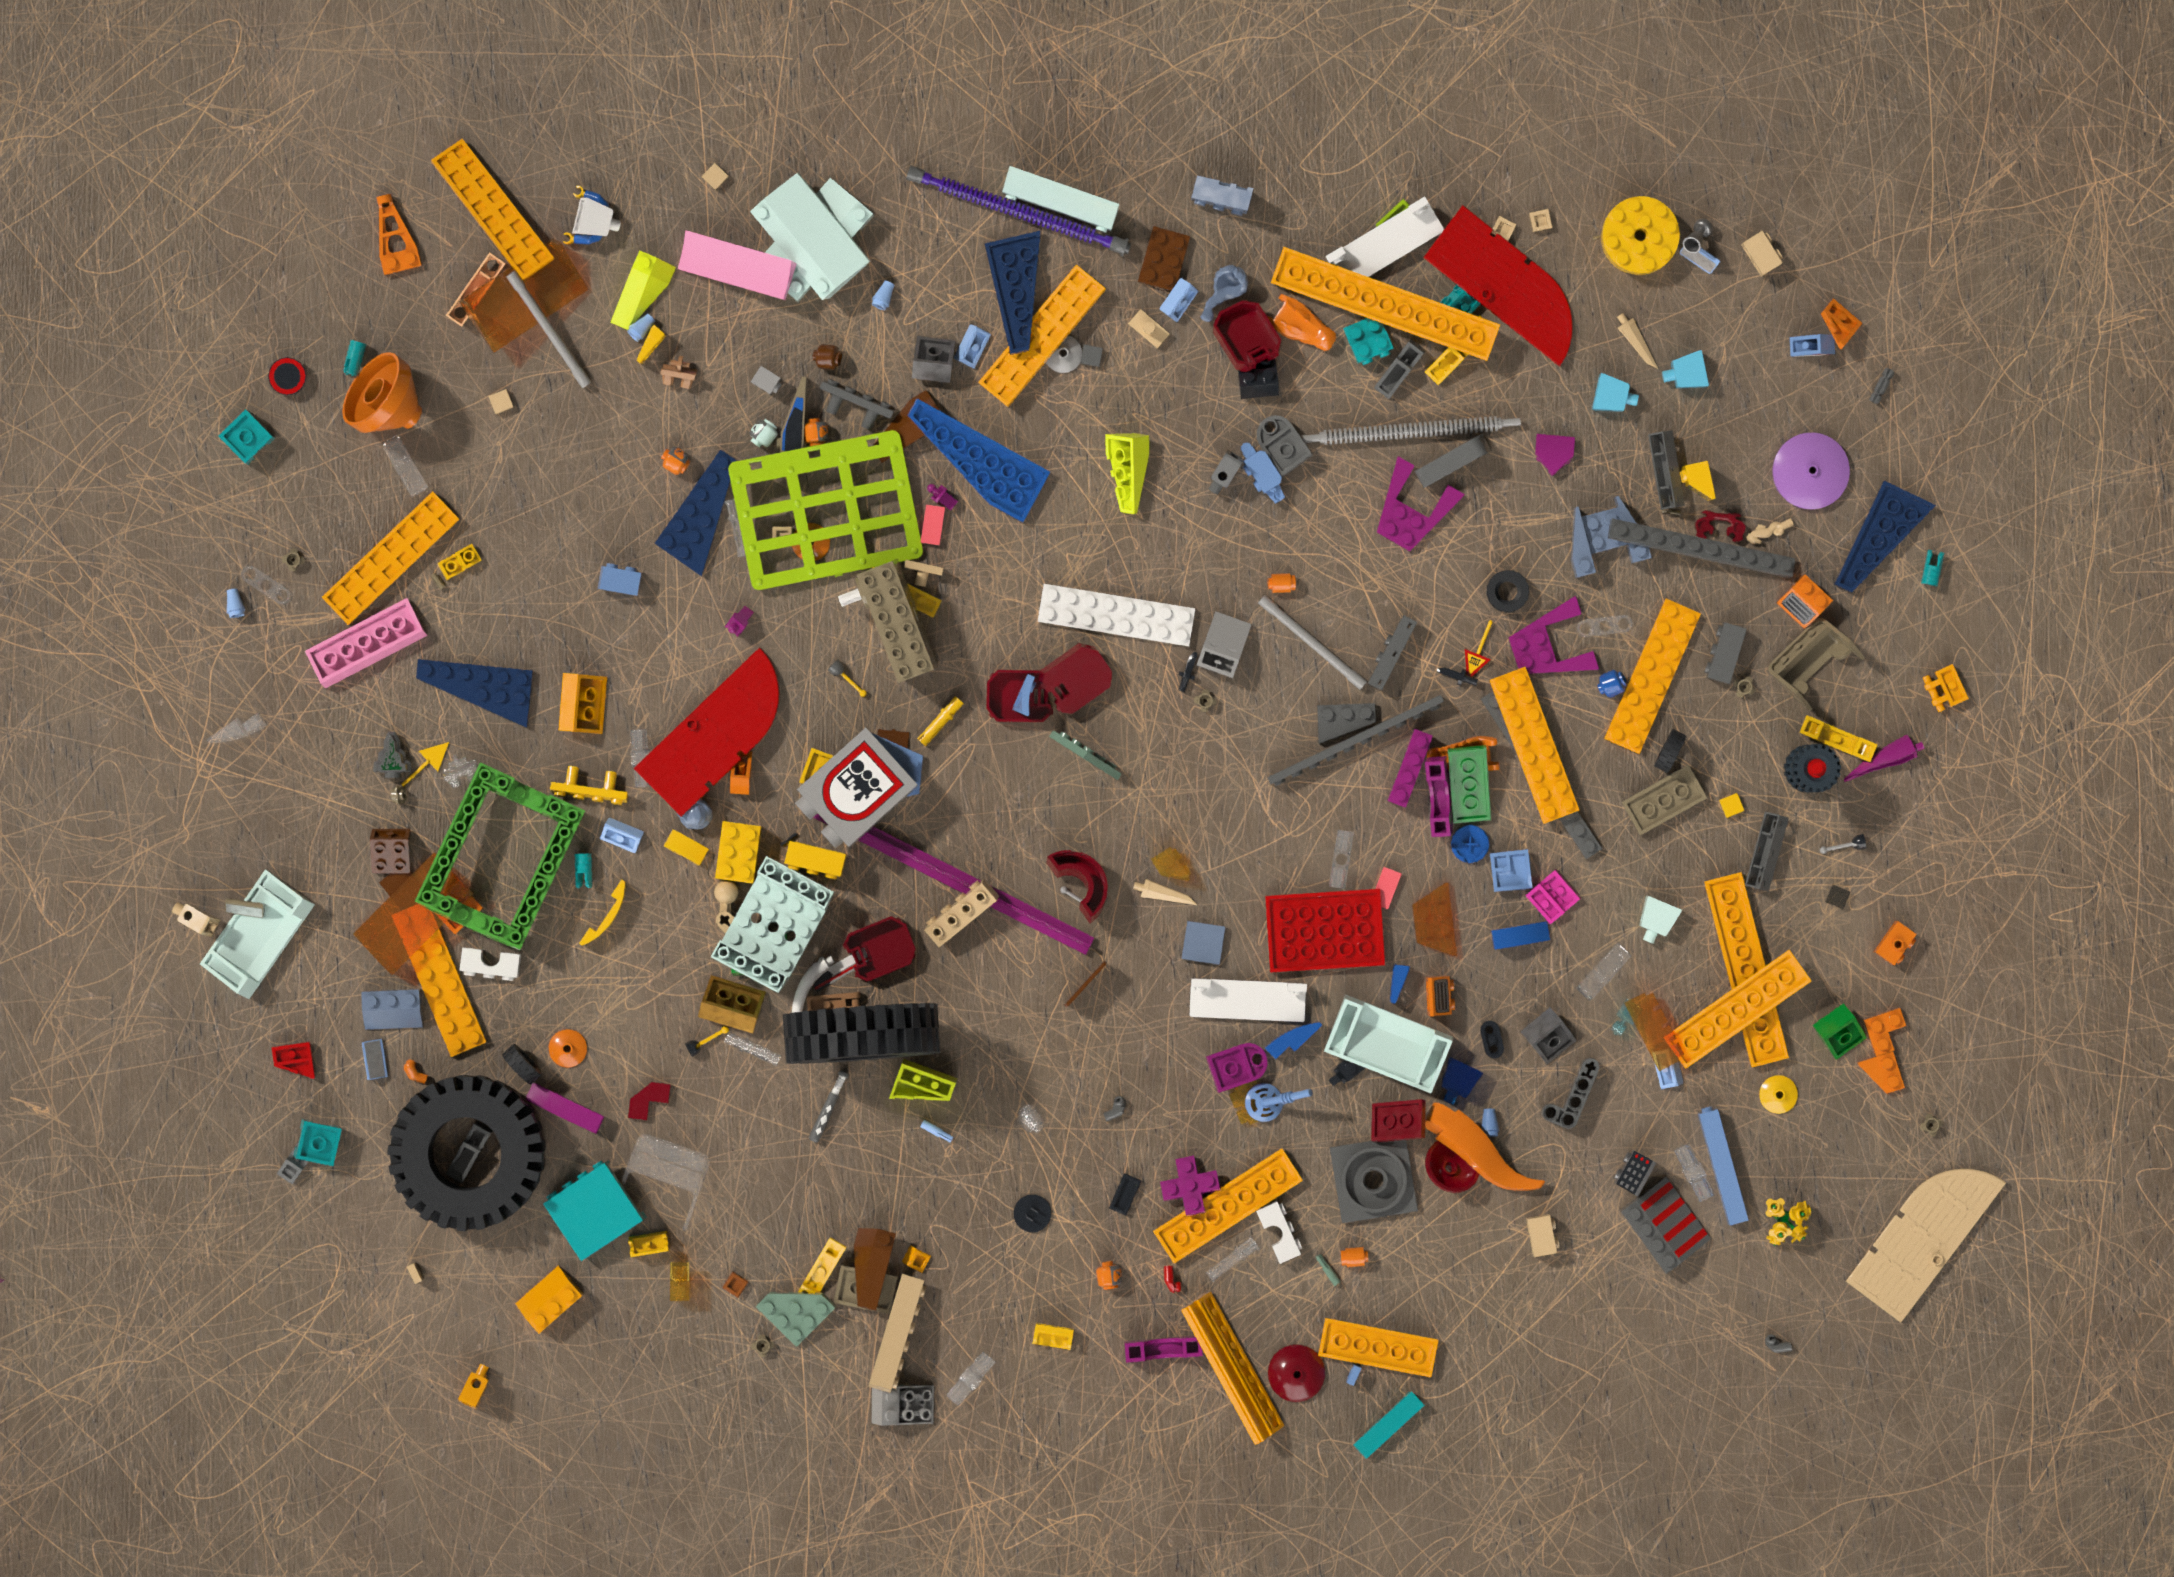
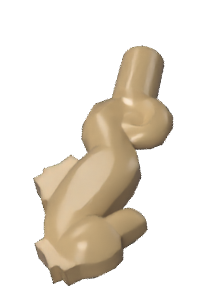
(1762, 532)

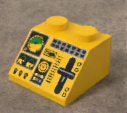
(1698, 479)

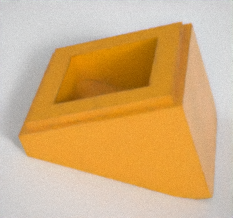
(916, 1259)

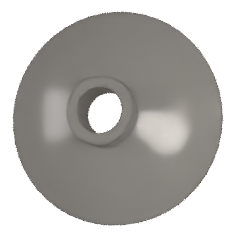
(1070, 361)

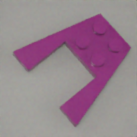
(1402, 523)
(1533, 648)

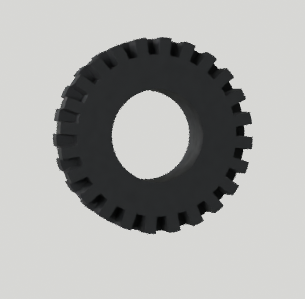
(861, 1033)
(414, 1161)

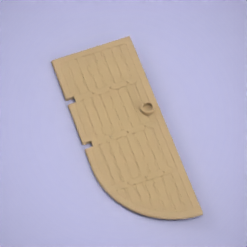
(1924, 1239)

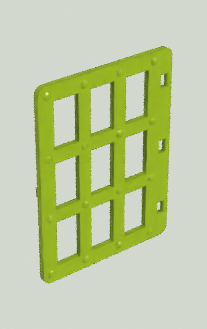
(796, 462)

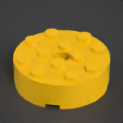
(1654, 221)

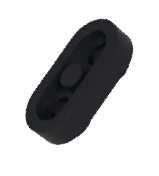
(1491, 1039)

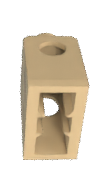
(196, 919)

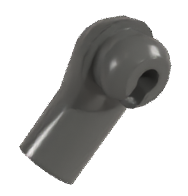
(1117, 1110)

